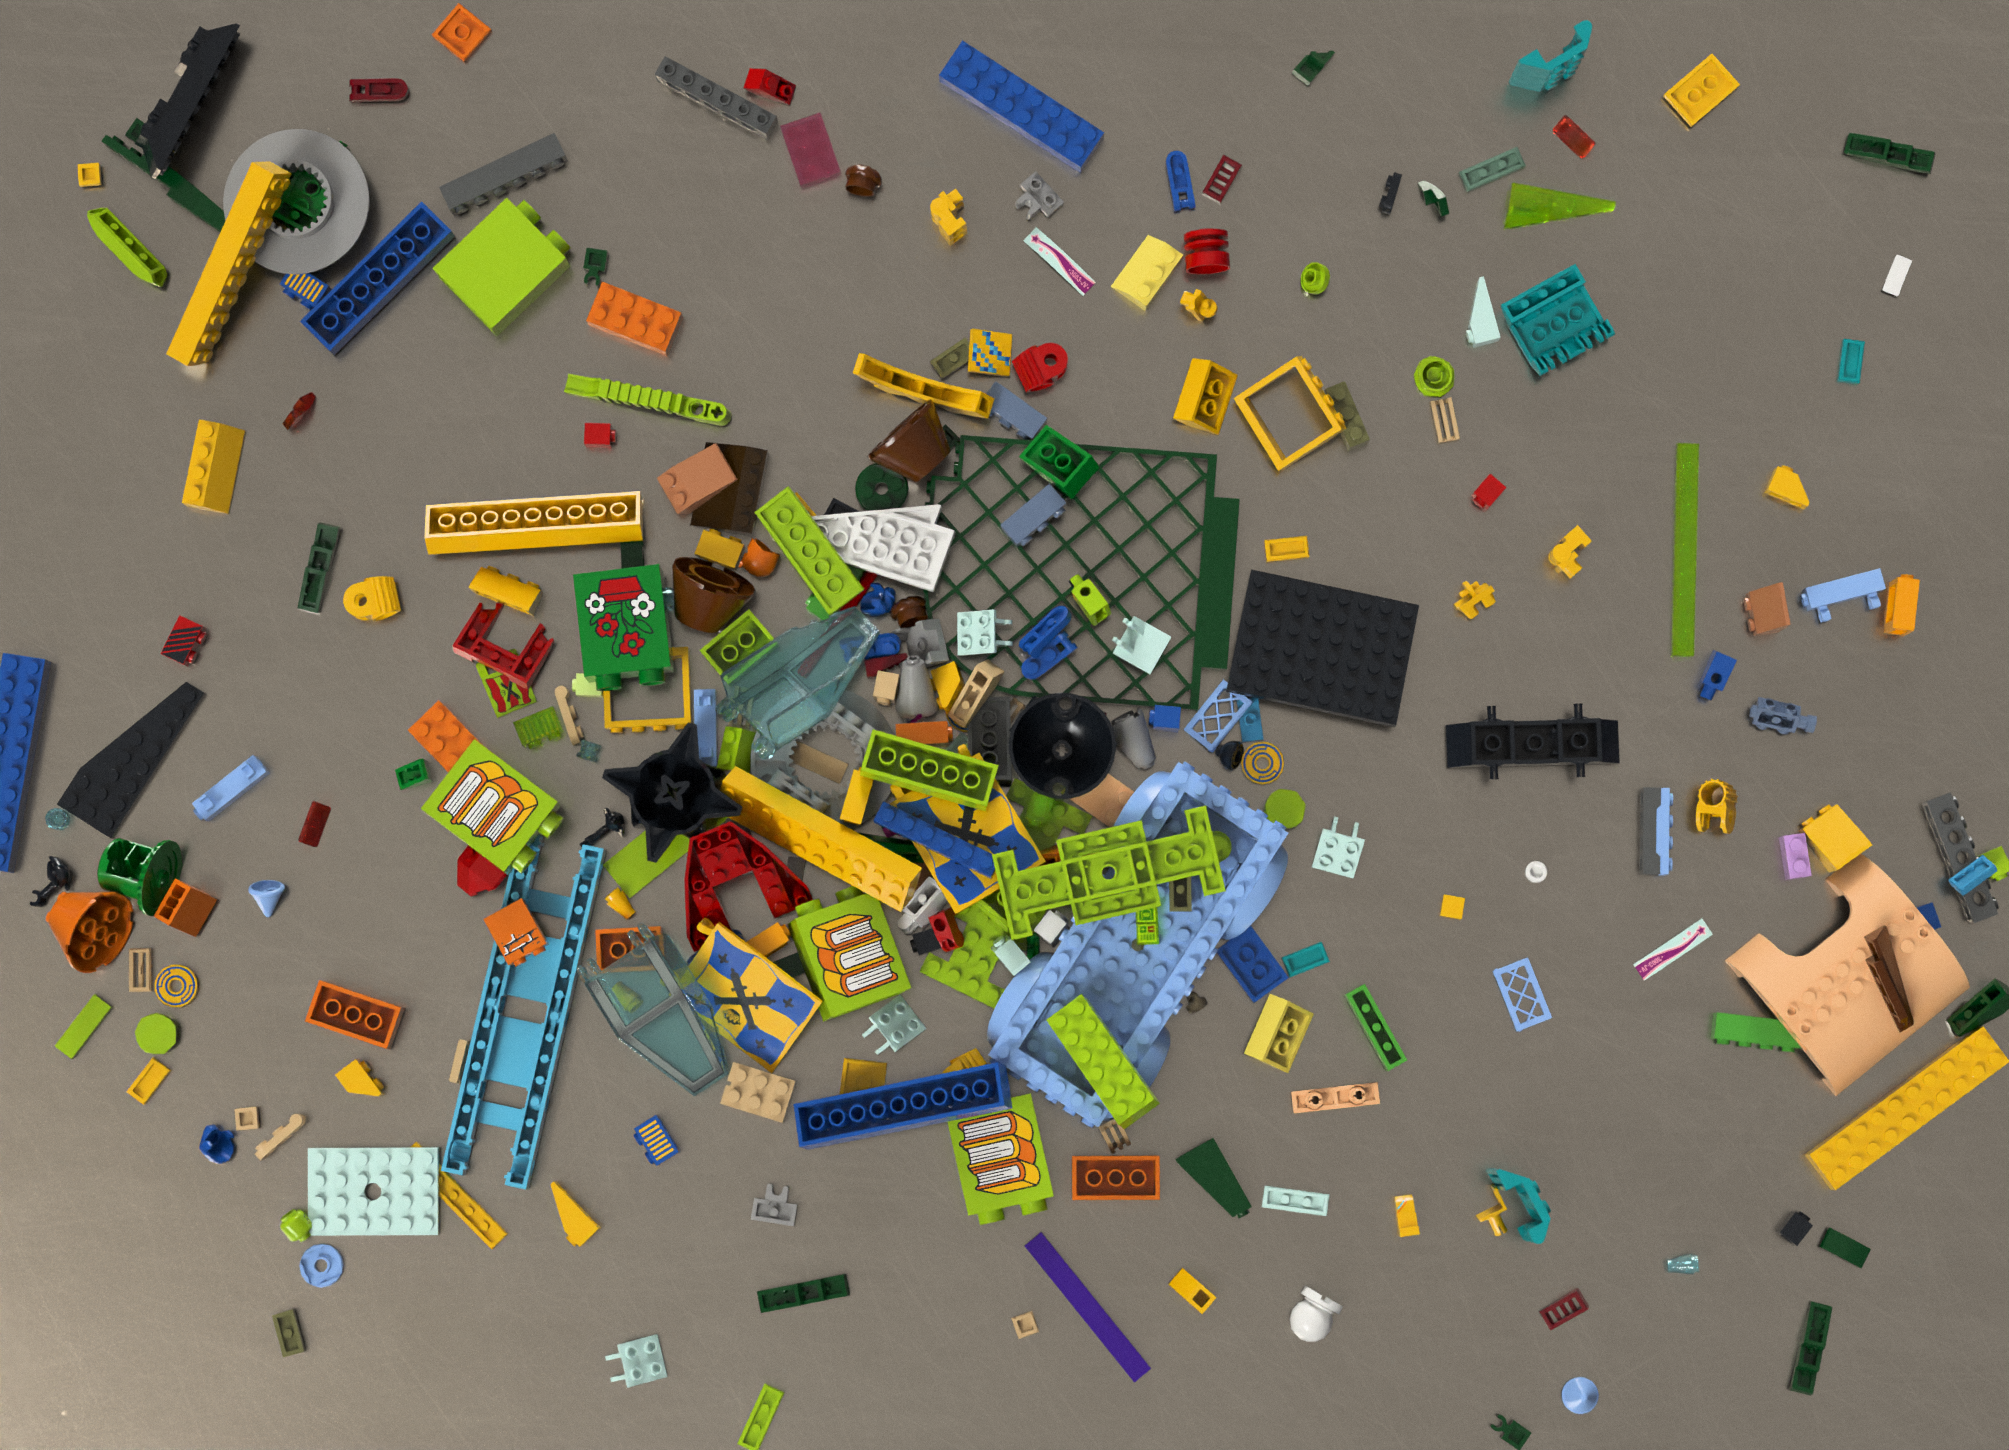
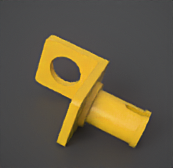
(1493, 1214)

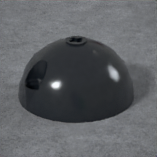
(1083, 733)

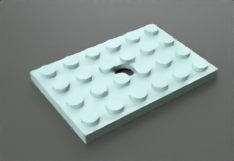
(406, 1182)

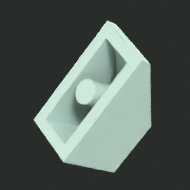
(1010, 954)

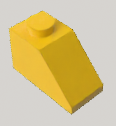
(1787, 487)

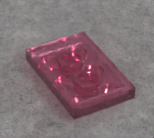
(810, 149)

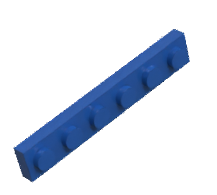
(935, 839)

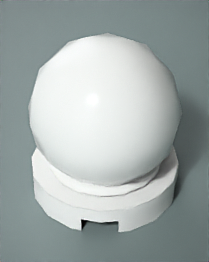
(1313, 1316)

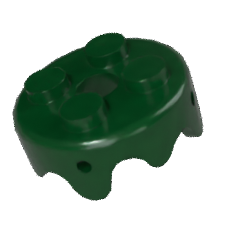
(866, 488)

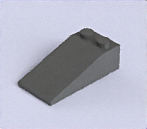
(990, 736)

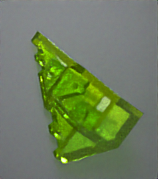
(1537, 204)

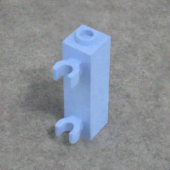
(1842, 590)
(707, 725)
(230, 788)

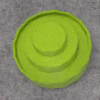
(1315, 278)
(1222, 845)

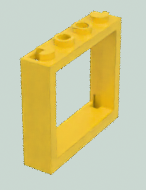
(1260, 428)
(656, 724)

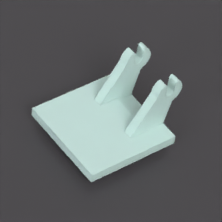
(977, 632)
(1141, 644)
(1338, 852)
(896, 1023)
(640, 1360)

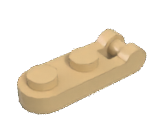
(568, 713)
(280, 1135)

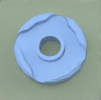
(334, 1265)

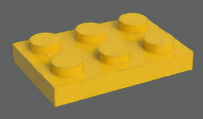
(1701, 90)

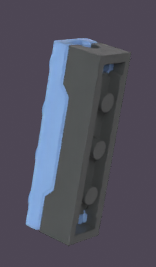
(1654, 831)

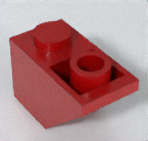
(769, 86)

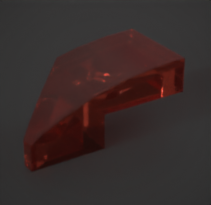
(299, 411)

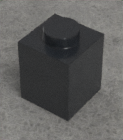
(924, 942)
(1795, 1227)

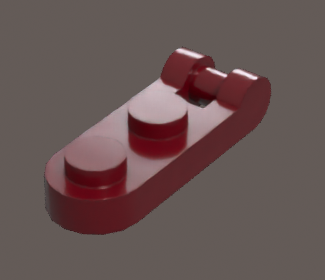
(378, 90)

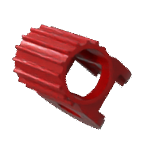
(1033, 370)

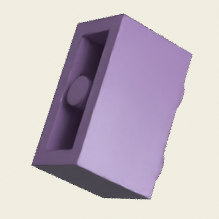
(1795, 856)

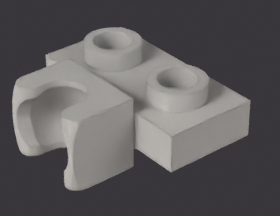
(1038, 197)
(774, 1208)

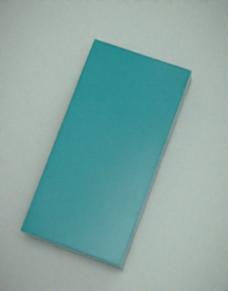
(1851, 361)
(1305, 959)

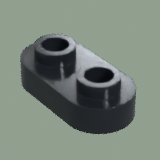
(1388, 201)

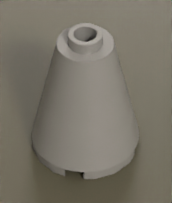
(915, 690)
(1134, 738)

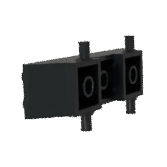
(170, 118)
(1532, 743)

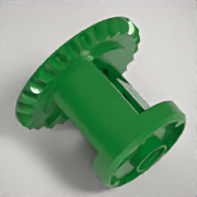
(152, 867)

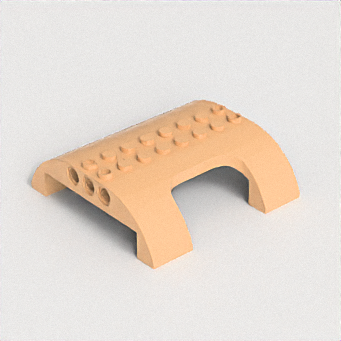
(1830, 993)

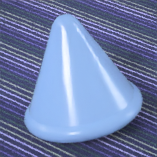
(266, 894)
(1580, 1395)

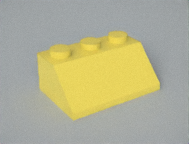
(1147, 271)
(1278, 1033)

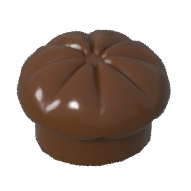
(862, 180)
(909, 611)

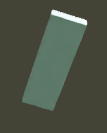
(1492, 169)

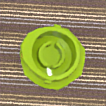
(1434, 376)
(1285, 807)
(156, 1033)

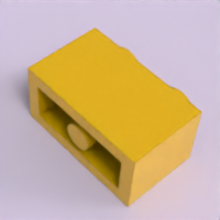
(720, 549)

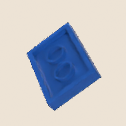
(1252, 964)

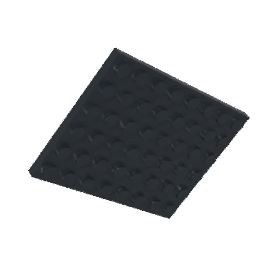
(1322, 648)

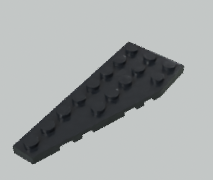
(117, 776)

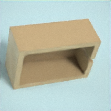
(758, 1092)

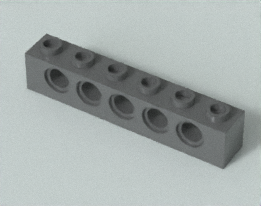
(716, 98)
(1950, 850)

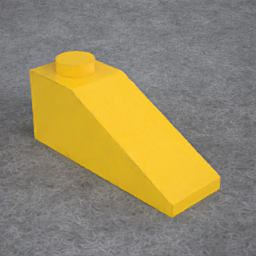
(575, 1220)

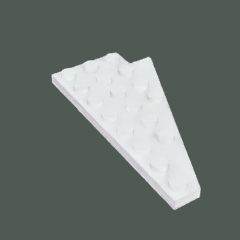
(892, 542)

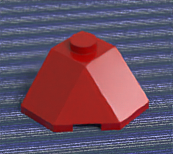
(477, 873)

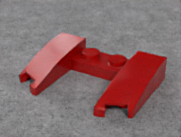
(474, 646)

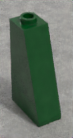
(1215, 1176)

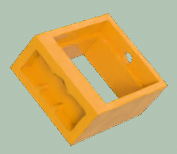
(1901, 605)
(771, 939)

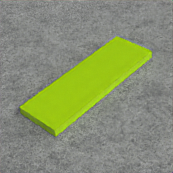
(809, 550)
(634, 871)

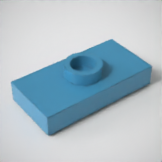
(1250, 722)
(1972, 875)

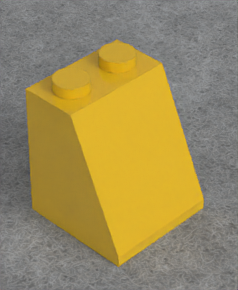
(1834, 837)

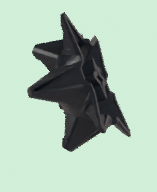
(652, 795)

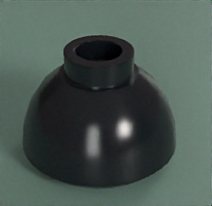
(1230, 754)

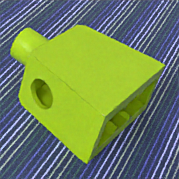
(1094, 604)

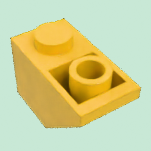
(948, 683)
(358, 1080)
(1192, 1290)

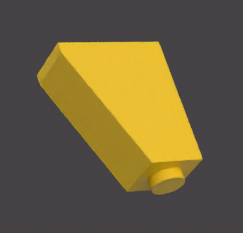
(856, 798)

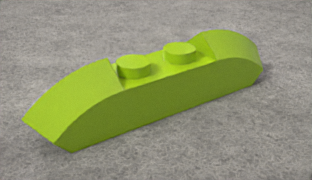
(126, 246)

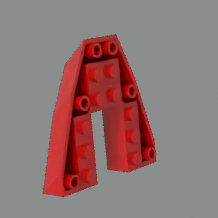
(726, 854)

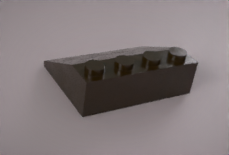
(735, 506)

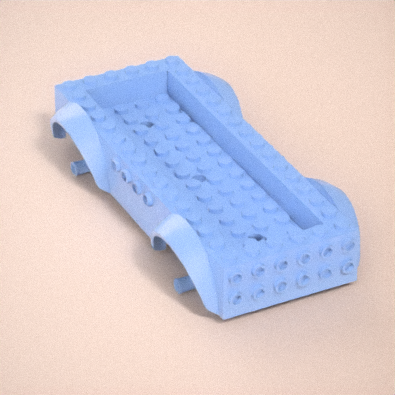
(1130, 987)

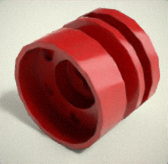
(1207, 255)

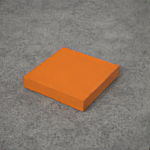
(461, 32)

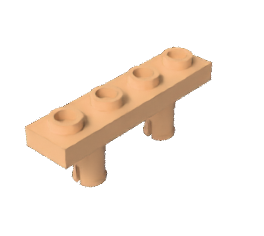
(1335, 1097)

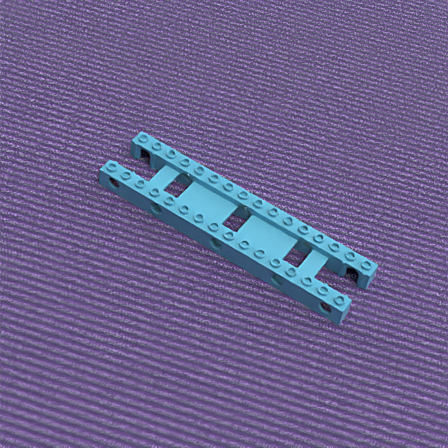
(517, 1049)

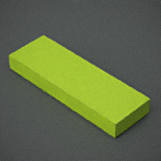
(83, 1026)
(760, 1417)

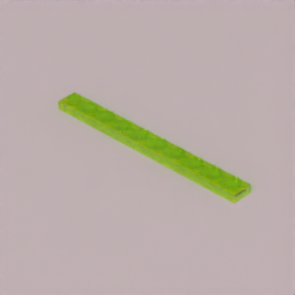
(1685, 550)

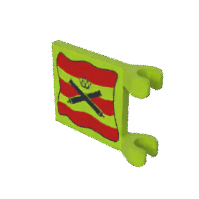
(503, 693)

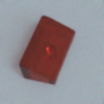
(1573, 137)
(314, 824)

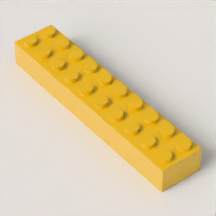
(229, 263)
(534, 522)
(822, 840)
(1907, 1108)

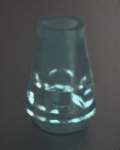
(1684, 1264)

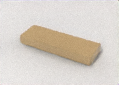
(819, 762)

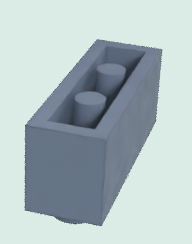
(1015, 413)
(1034, 516)

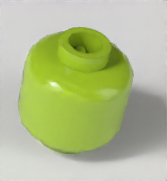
(296, 1225)

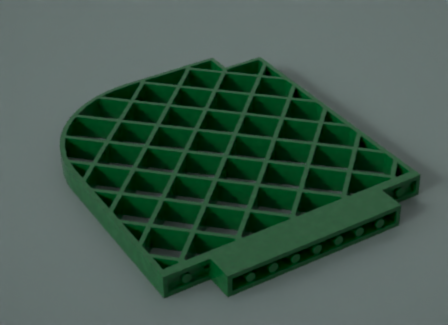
(1213, 584)

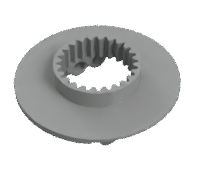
(345, 202)
(856, 720)

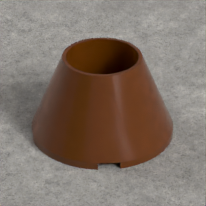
(913, 445)
(706, 595)

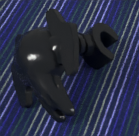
(613, 822)
(58, 875)

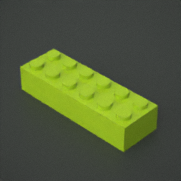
(928, 770)
(1103, 1061)

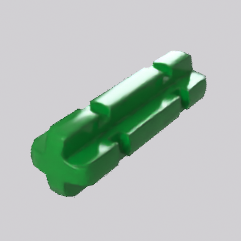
(1033, 946)

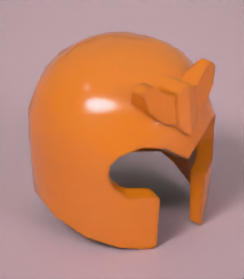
(759, 559)

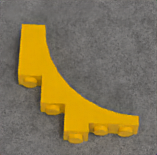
(921, 389)

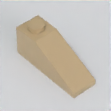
(975, 692)

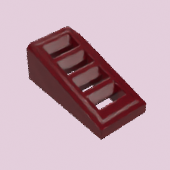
(1229, 161)
(883, 664)
(1560, 1302)

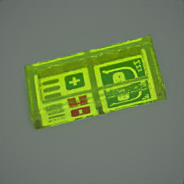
(1147, 927)

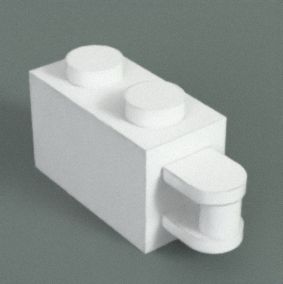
(926, 902)

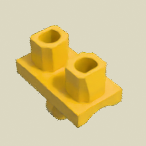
(1199, 304)
(1473, 594)

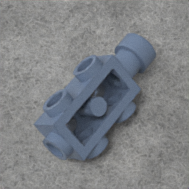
(1780, 716)

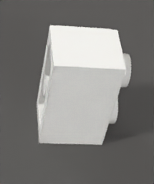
(1051, 927)

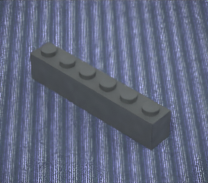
(503, 174)

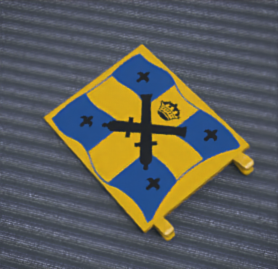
(991, 830)
(751, 996)

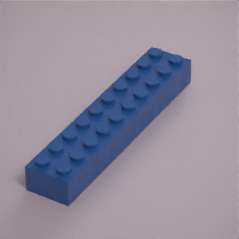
(21, 708)
(903, 1106)

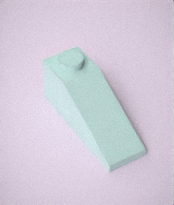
(1482, 322)

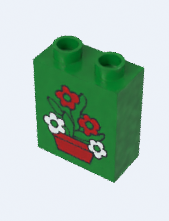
(624, 626)

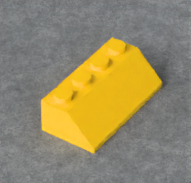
(213, 467)

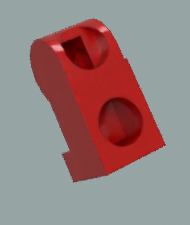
(946, 930)

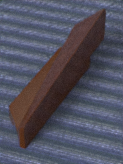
(1888, 978)

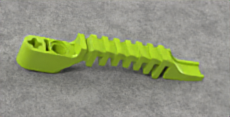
(637, 395)

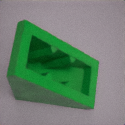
(413, 774)

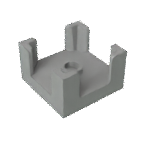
(925, 641)

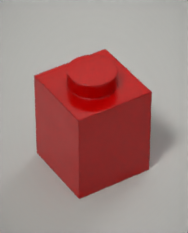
(599, 435)
(1488, 492)

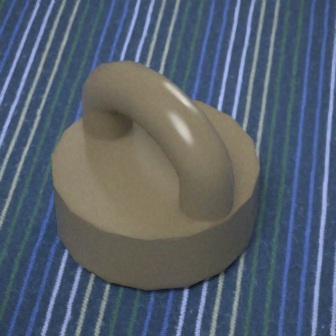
(1197, 1005)

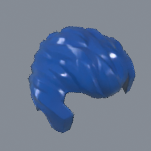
(878, 601)
(216, 1144)

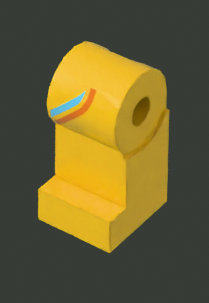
(1406, 1216)

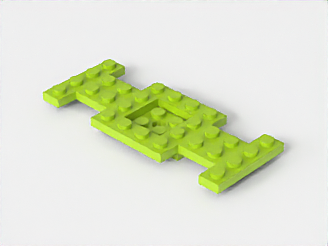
(1136, 866)
(974, 961)

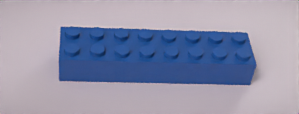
(1021, 106)
(377, 278)

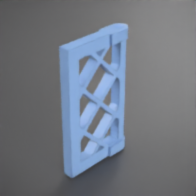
(1222, 732)
(1539, 996)

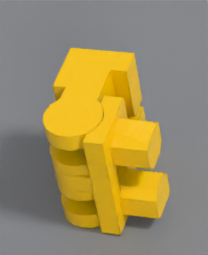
(945, 213)
(1561, 553)

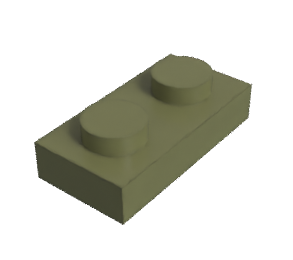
(951, 359)
(288, 1333)

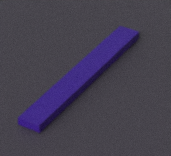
(1087, 1307)

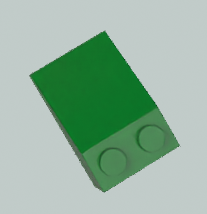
(1059, 461)

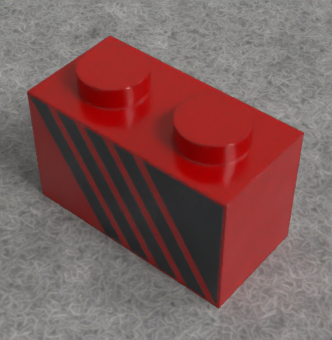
(184, 641)

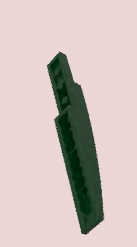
(180, 190)

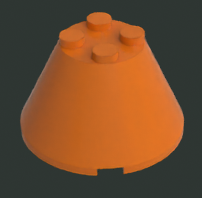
(91, 927)

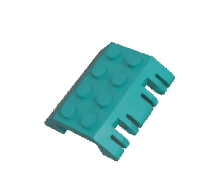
(1538, 75)
(1555, 320)
(1528, 1190)

